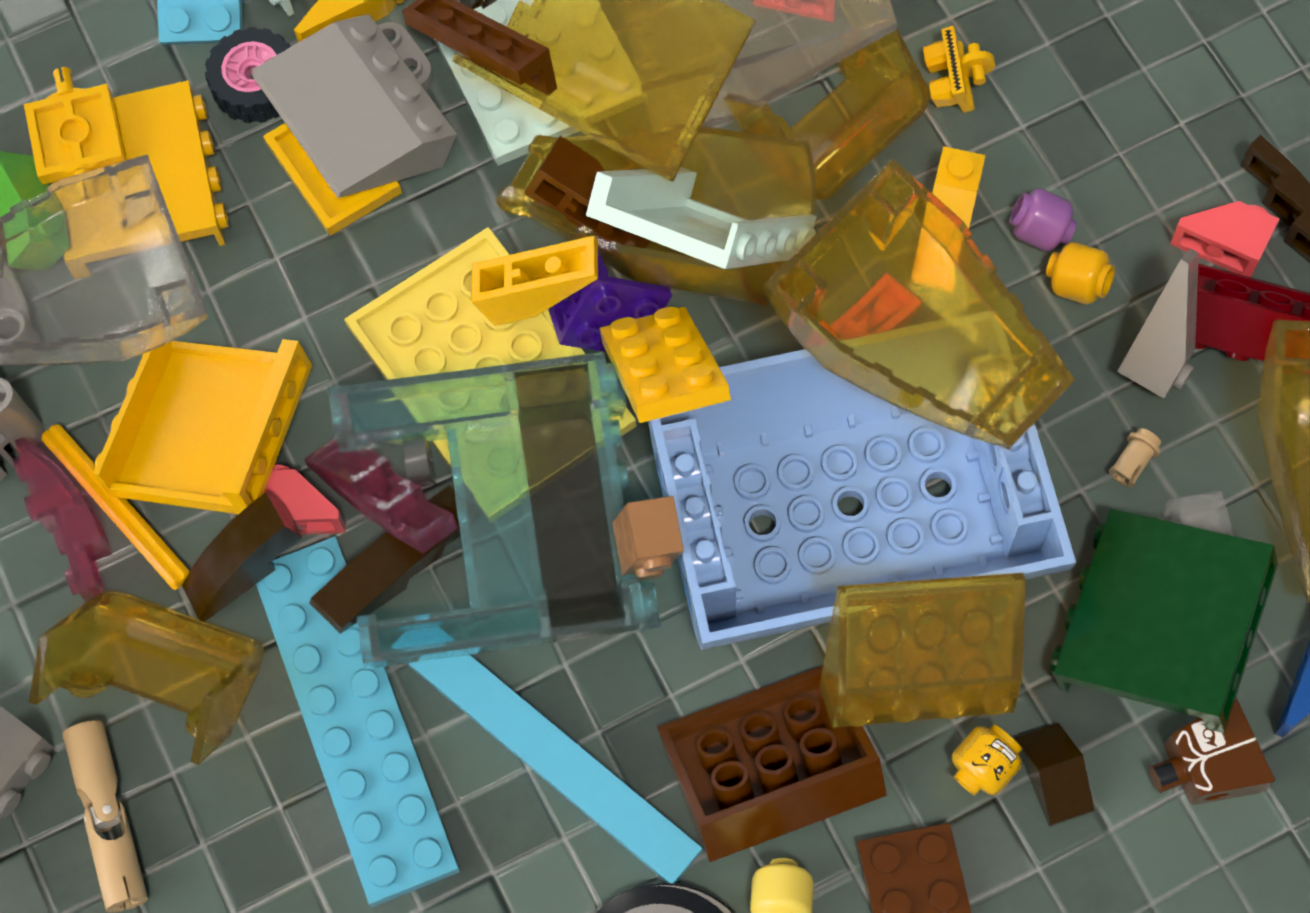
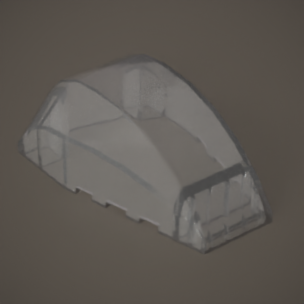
(94, 271)

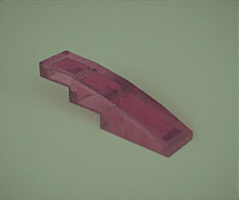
(382, 496)

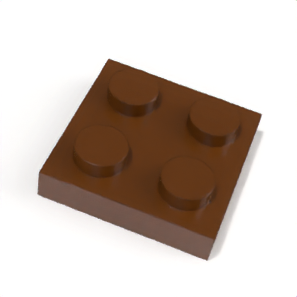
(914, 872)

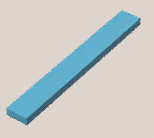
(563, 764)

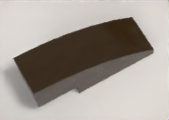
(240, 556)

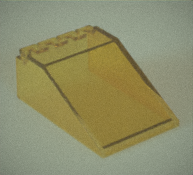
(630, 70)

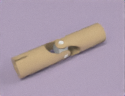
(96, 786)

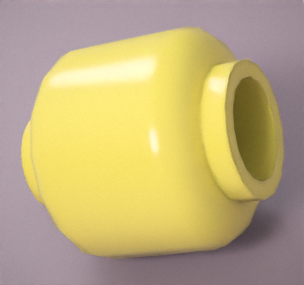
(782, 888)

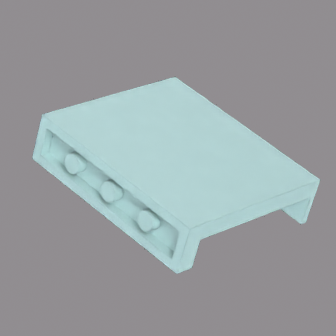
(667, 215)

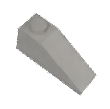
(1168, 335)

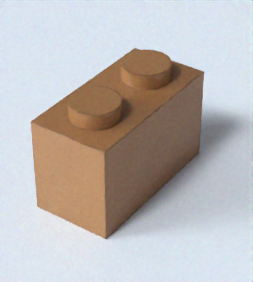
(647, 537)

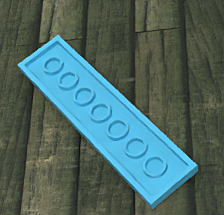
(356, 734)

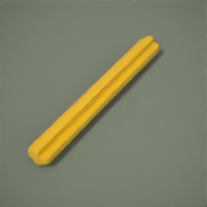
(116, 508)

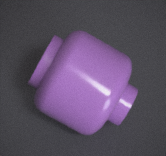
(1043, 219)

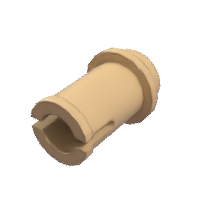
(1140, 449)

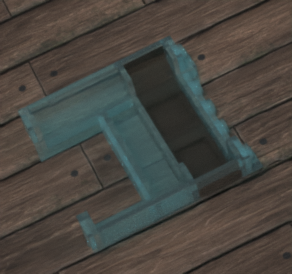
(531, 503)

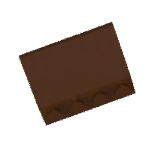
(769, 765)

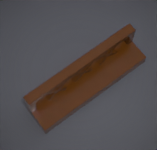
(484, 41)

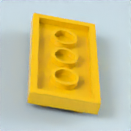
(664, 364)

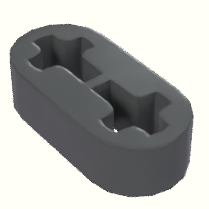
(419, 461)

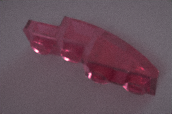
(66, 514)

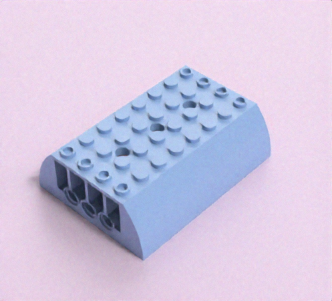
(797, 447)

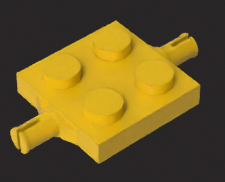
(73, 130)

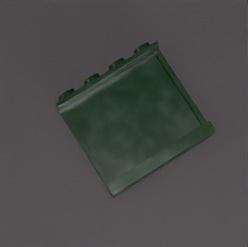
(1166, 615)

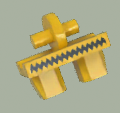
(951, 55)

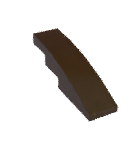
(1287, 191)
(379, 573)

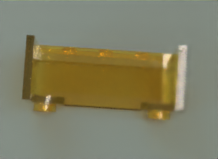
(856, 119)
(152, 655)

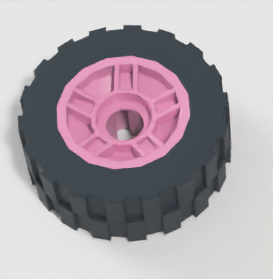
(231, 68)

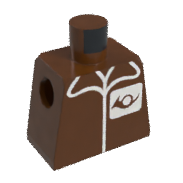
(1213, 763)

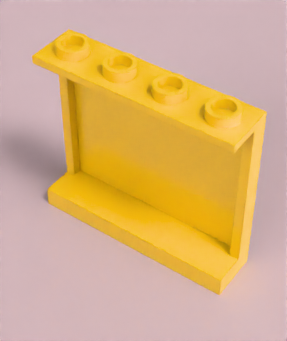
(170, 131)
(203, 425)

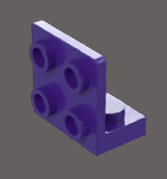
(600, 304)

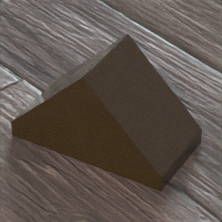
(1056, 773)

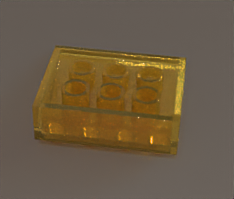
(924, 650)

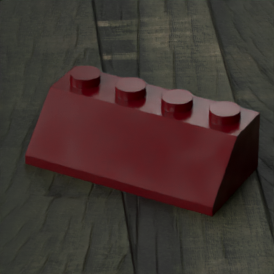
(1239, 312)

